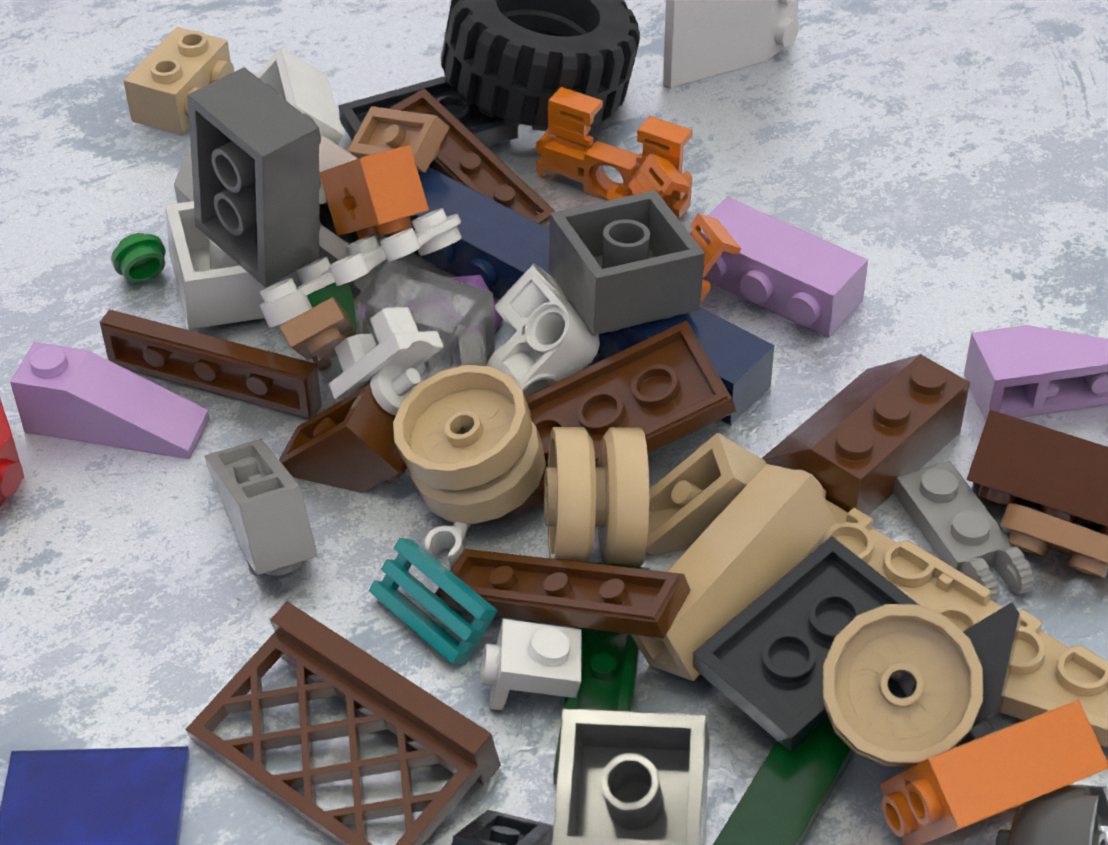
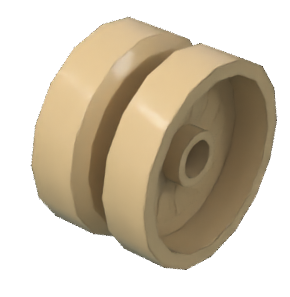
(470, 443)
(604, 496)
(886, 646)

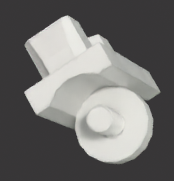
(390, 364)

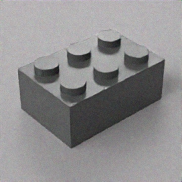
(255, 175)

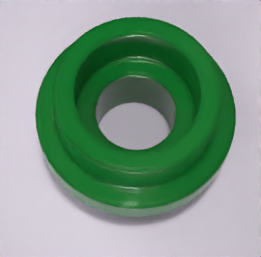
(139, 257)

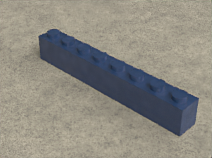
(506, 244)

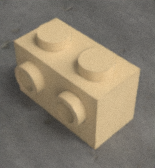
(172, 71)

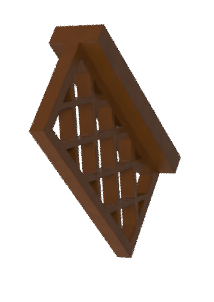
(365, 685)

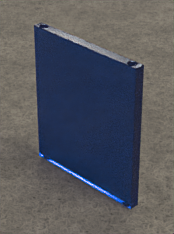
(95, 796)

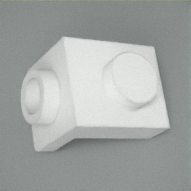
(532, 660)

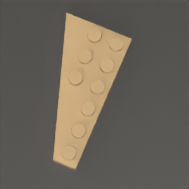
(1042, 668)

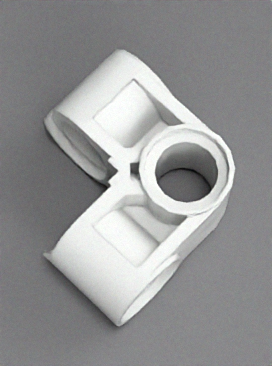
(549, 334)

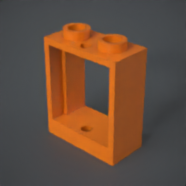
(992, 774)

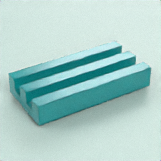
(397, 575)

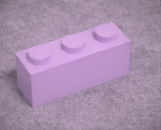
(788, 269)

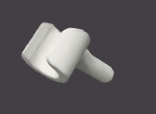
(447, 538)

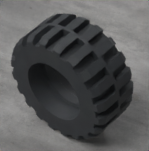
(523, 51)

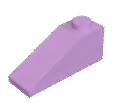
(1036, 370)
(99, 402)

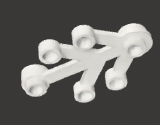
(287, 301)

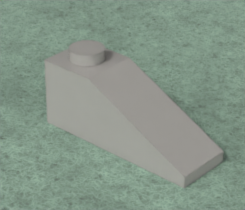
(263, 507)

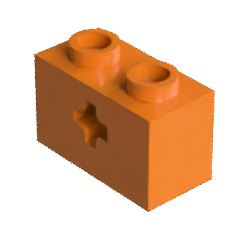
(374, 193)

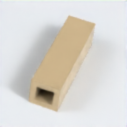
(739, 559)

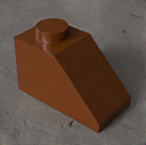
(346, 445)

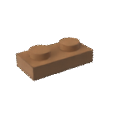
(391, 128)

